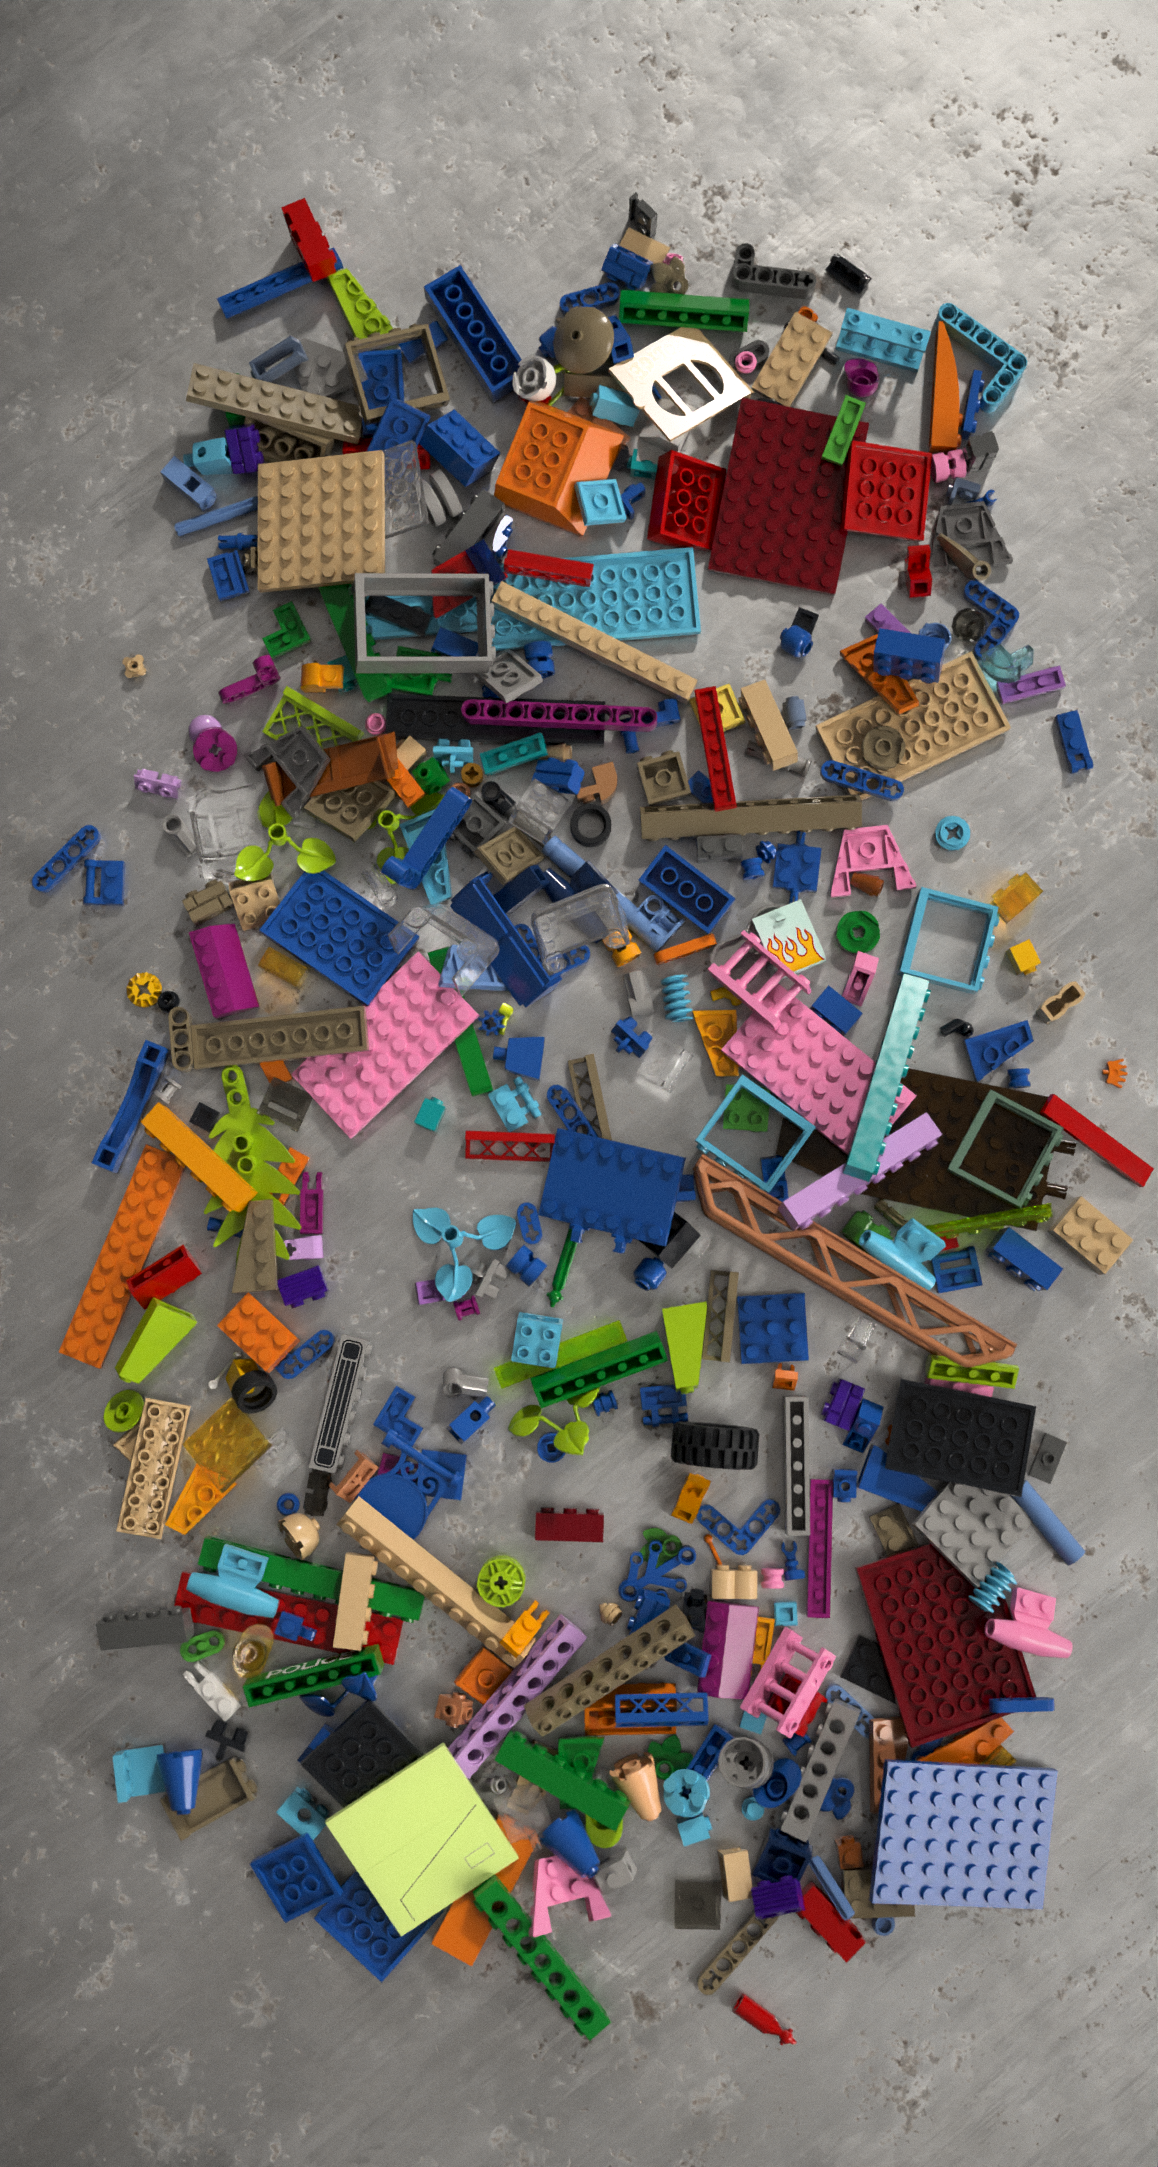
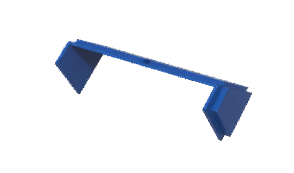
(515, 961)

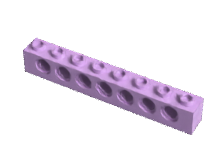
(518, 1684)

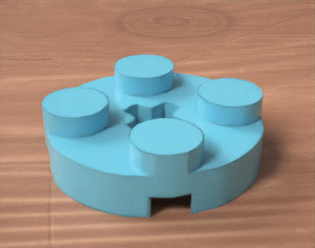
(673, 1793)

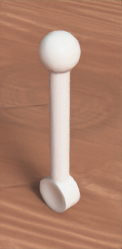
(214, 1383)

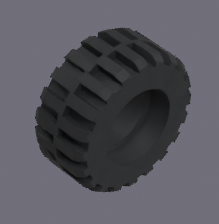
(715, 1445)

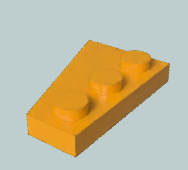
(195, 1501)

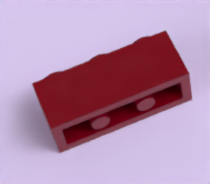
(569, 1525)

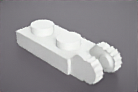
(213, 1692)

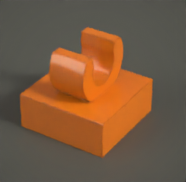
(785, 1379)

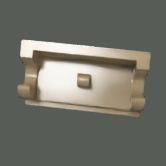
(735, 1874)

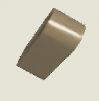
(175, 1031)

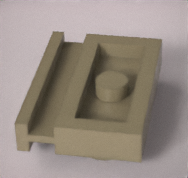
(893, 1530)

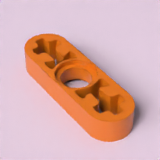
(685, 949)

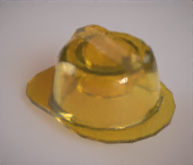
(252, 1650)

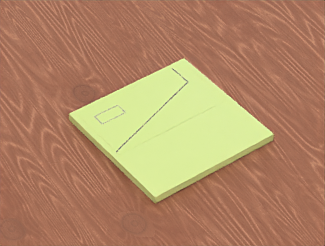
(422, 1839)

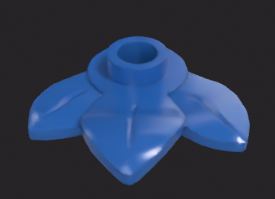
(838, 1801)

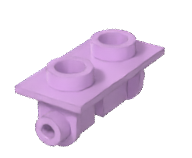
(147, 782)

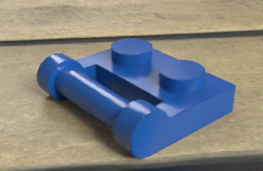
(111, 882)
(957, 1277)

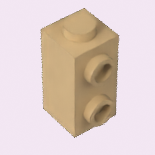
(410, 753)

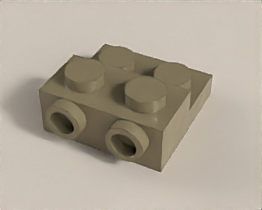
(663, 777)

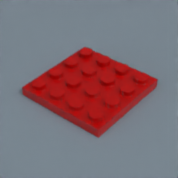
(886, 491)

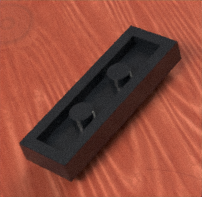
(398, 614)

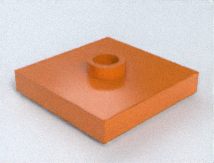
(483, 1675)

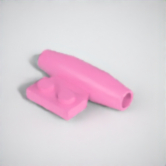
(1028, 1629)

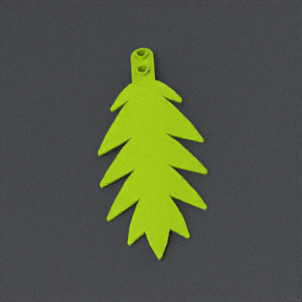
(246, 1149)

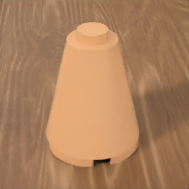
(638, 1780)

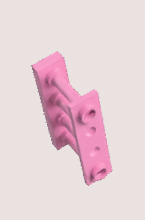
(755, 1001)
(770, 1674)

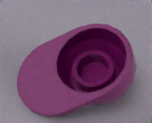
(861, 377)

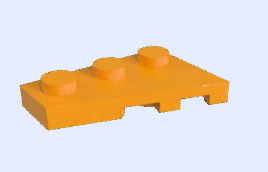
(716, 1029)

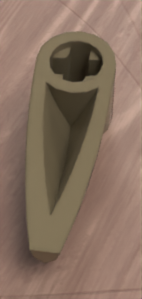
(964, 559)

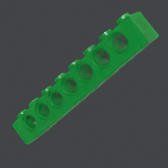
(596, 2017)

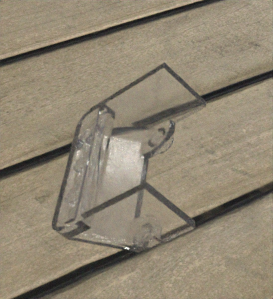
(474, 946)

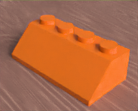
(601, 1714)

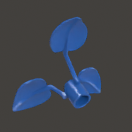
(357, 1685)

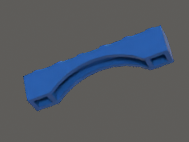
(122, 1130)

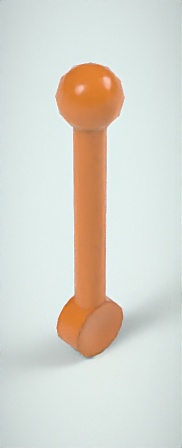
(708, 1539)

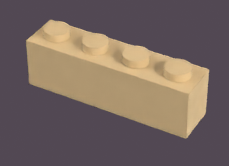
(769, 725)
(354, 1601)

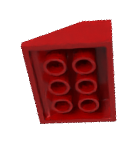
(685, 501)

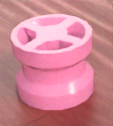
(772, 1578)

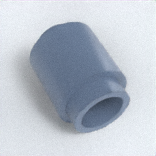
(794, 712)

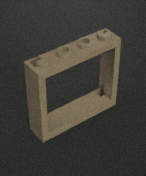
(394, 337)

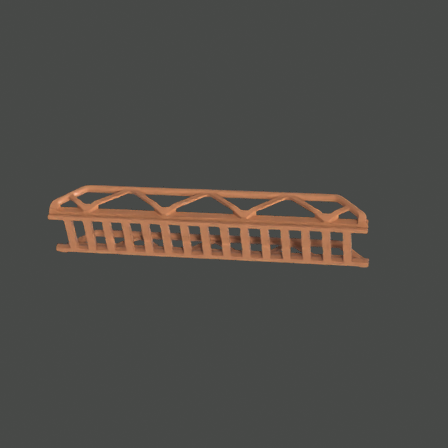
(894, 1282)

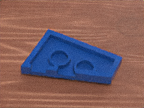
(994, 1047)

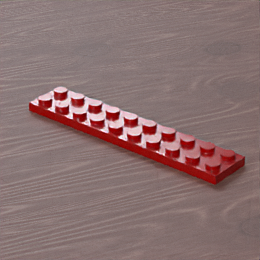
(317, 1615)

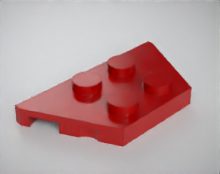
(456, 565)

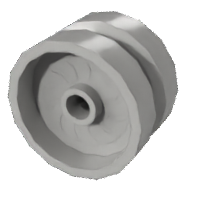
(440, 498)

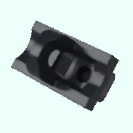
(695, 1609)
(217, 1733)

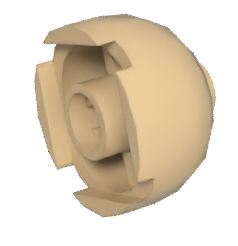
(300, 1534)

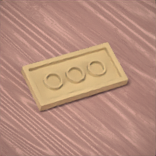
(792, 360)

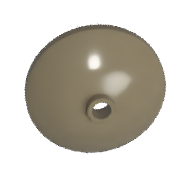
(591, 346)

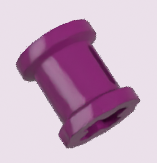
(466, 1308)

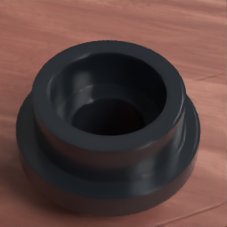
(165, 997)

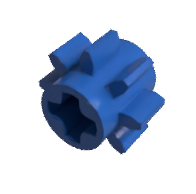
(486, 1026)

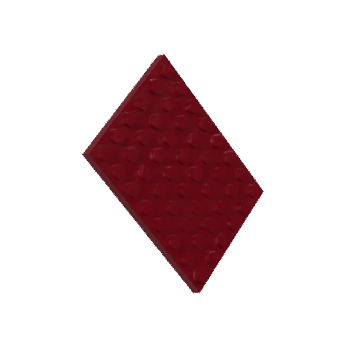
(782, 500)
(938, 1645)

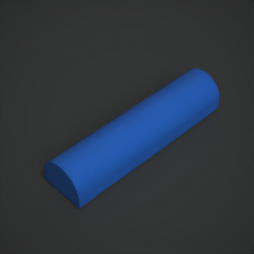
(708, 1754)

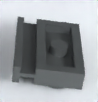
(644, 216)

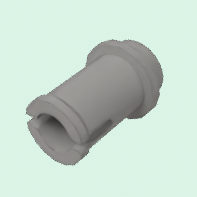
(496, 1785)

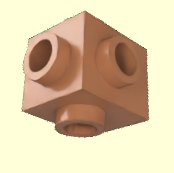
(454, 1709)

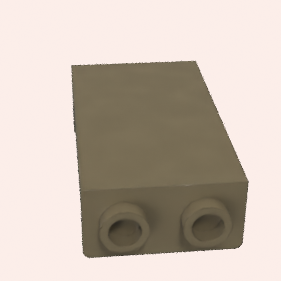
(218, 1793)

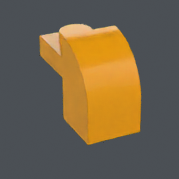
(318, 678)
(690, 1497)

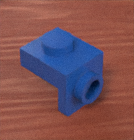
(630, 496)

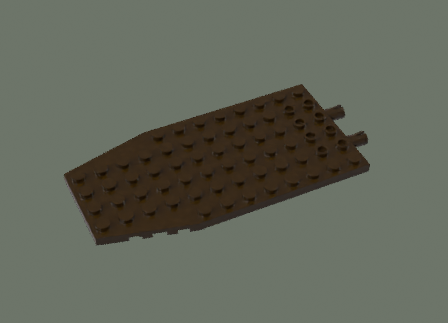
(998, 1155)

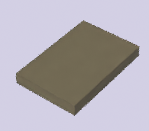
(509, 854)

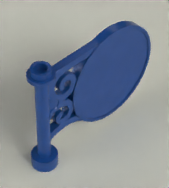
(402, 1498)

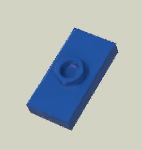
(701, 787)

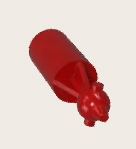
(761, 2019)

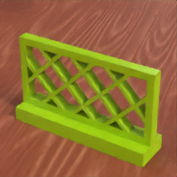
(317, 712)

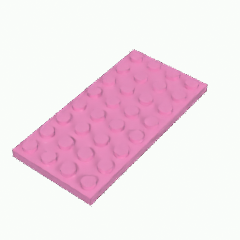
(407, 1030)
(809, 1068)

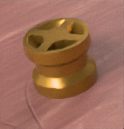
(472, 780)

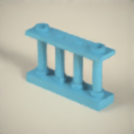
(882, 340)

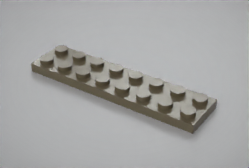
(274, 403)
(280, 1037)

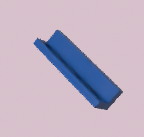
(661, 1719)

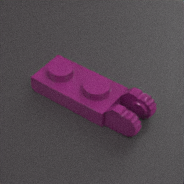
(311, 1205)

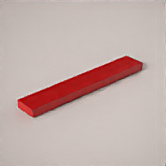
(715, 749)
(1096, 1140)

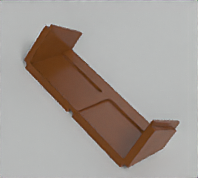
(349, 766)

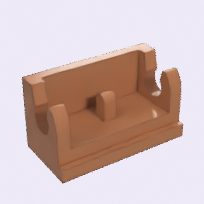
(355, 1478)

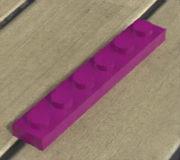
(820, 1549)

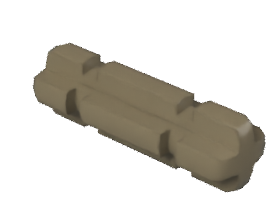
(890, 1213)

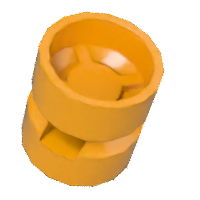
(627, 955)

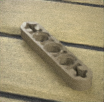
(733, 1958)

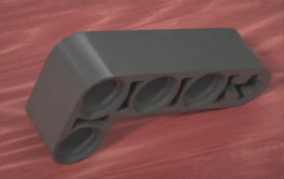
(772, 274)

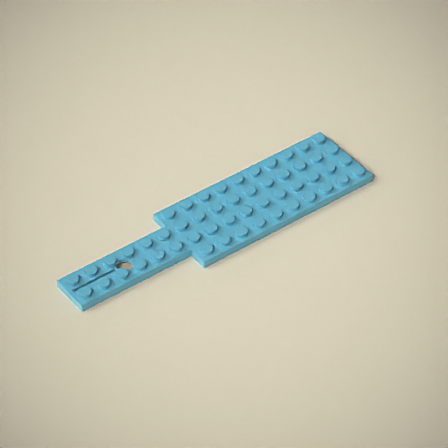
(627, 599)

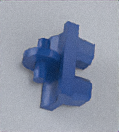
(628, 1039)

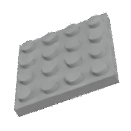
(972, 1528)

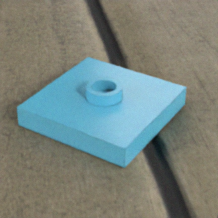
(600, 502)

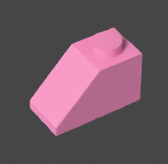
(860, 978)

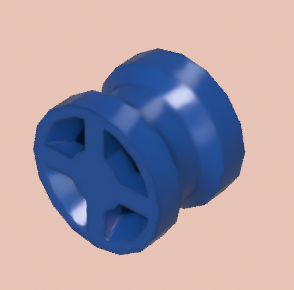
(752, 868)
(1019, 1078)

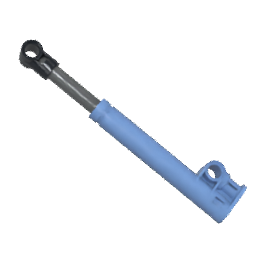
(651, 927)

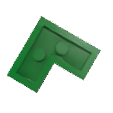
(292, 632)

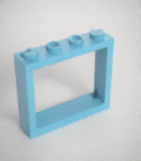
(986, 941)
(774, 1104)

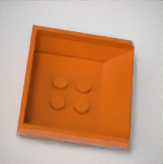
(548, 459)

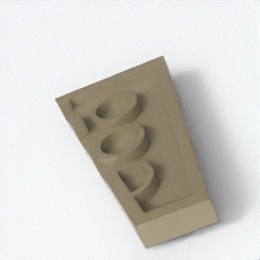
(257, 1254)

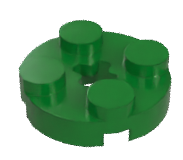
(870, 930)

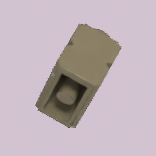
(208, 902)

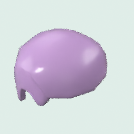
(200, 723)

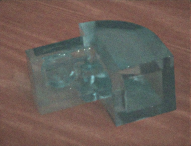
(1004, 666)

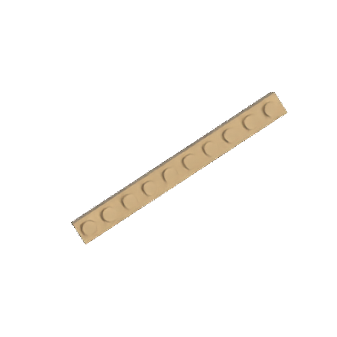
(594, 643)
(429, 1577)

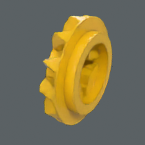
(154, 988)

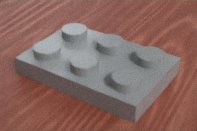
(509, 676)

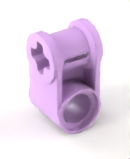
(306, 1248)

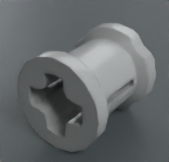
(167, 1089)

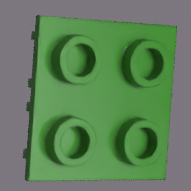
(746, 1112)

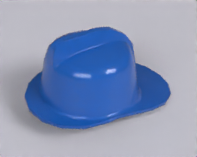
(781, 1784)

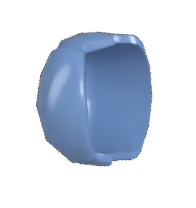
(936, 630)

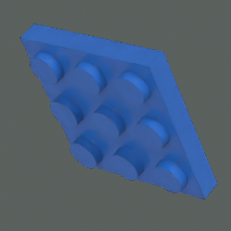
(772, 1328)
(296, 1877)

